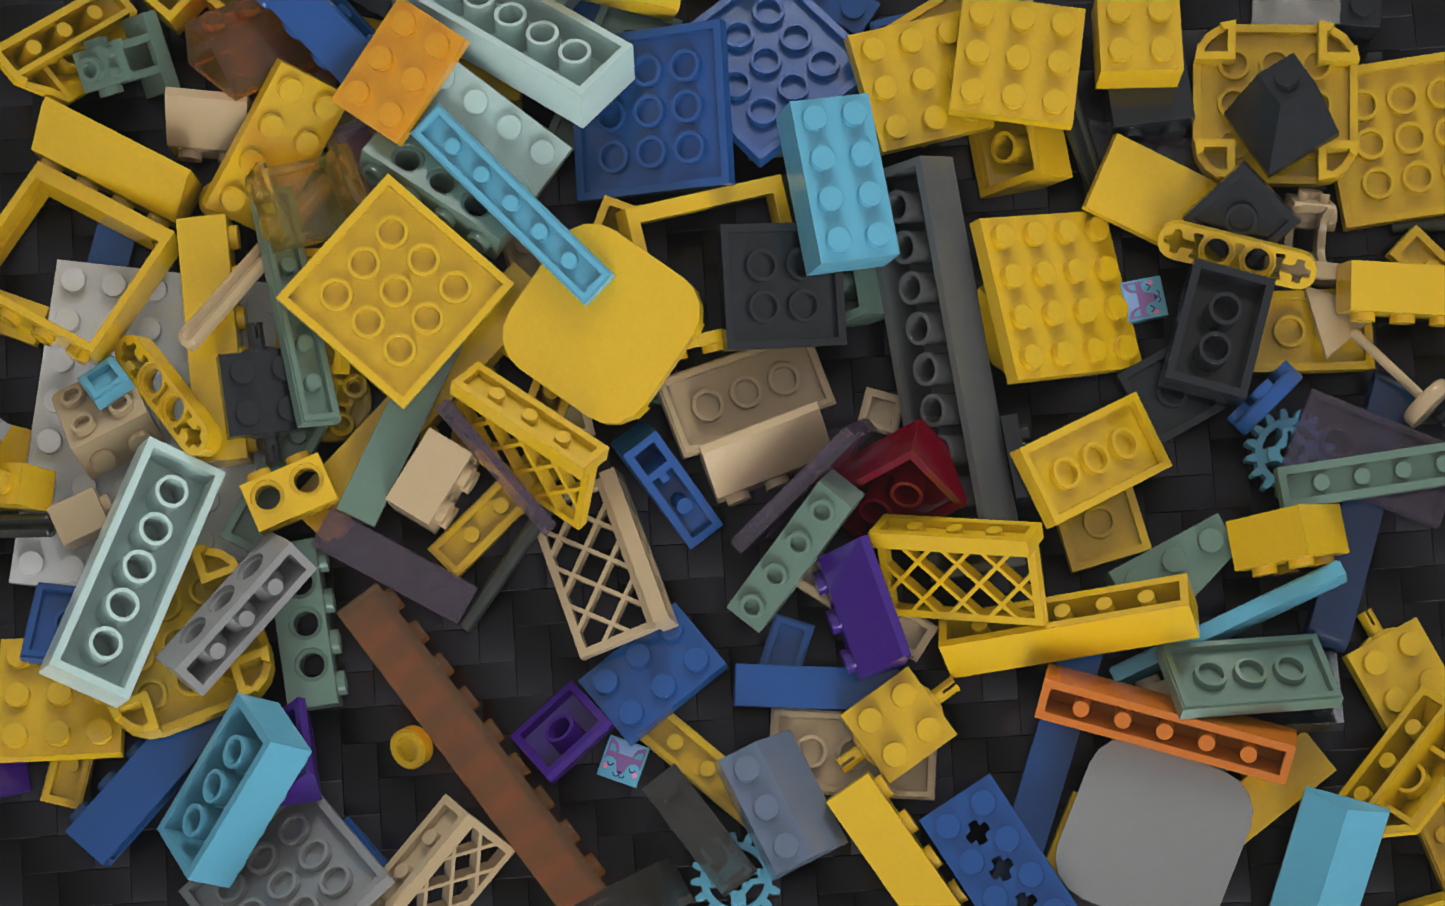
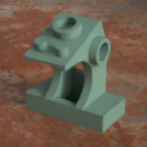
(141, 56)

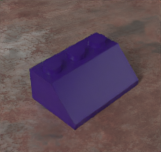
(861, 610)

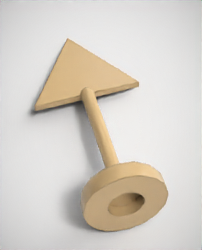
(1337, 329)

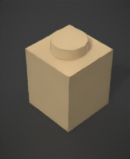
(80, 517)

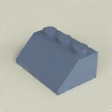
(780, 803)

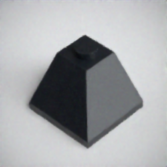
(1281, 116)

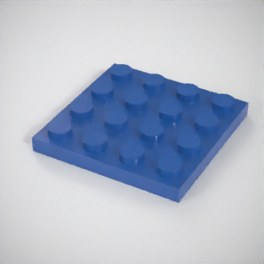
(775, 57)
(668, 124)

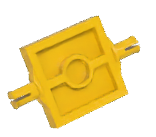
(1394, 666)
(898, 724)

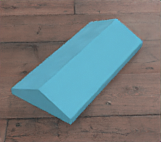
(1329, 851)

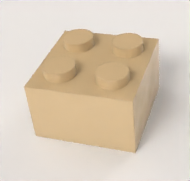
(434, 482)

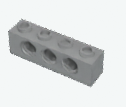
(236, 613)

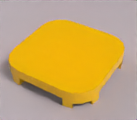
(1234, 56)
(617, 348)
(159, 700)

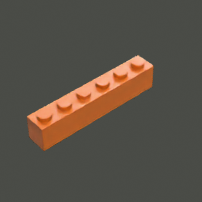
(1152, 722)

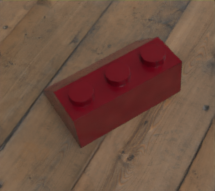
(902, 476)

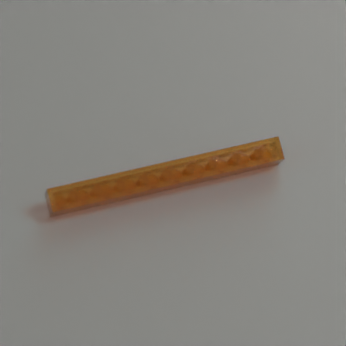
(472, 746)

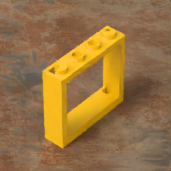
(22, 209)
(630, 221)

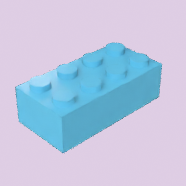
(837, 184)
(233, 790)

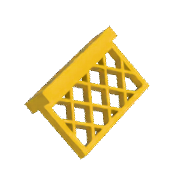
(536, 431)
(965, 537)

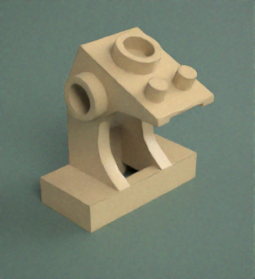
(1316, 214)

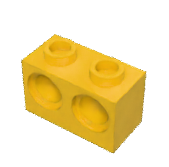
(293, 503)

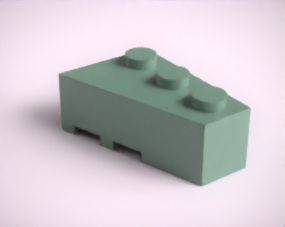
(1196, 551)

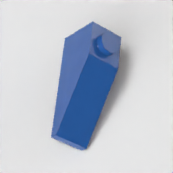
(666, 483)

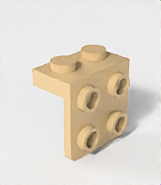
(106, 436)

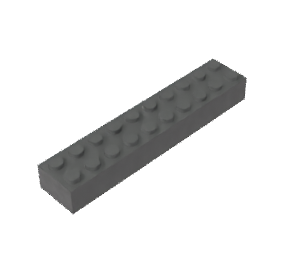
(941, 340)

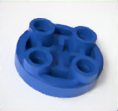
(1265, 398)

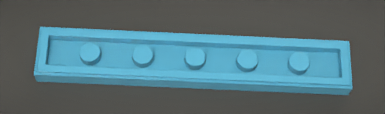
(512, 204)
(1242, 617)

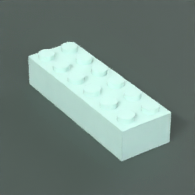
(541, 51)
(132, 573)

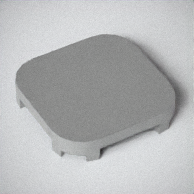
(1152, 830)

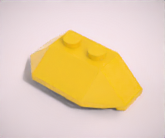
(42, 53)
(1406, 766)

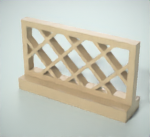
(638, 561)
(437, 842)

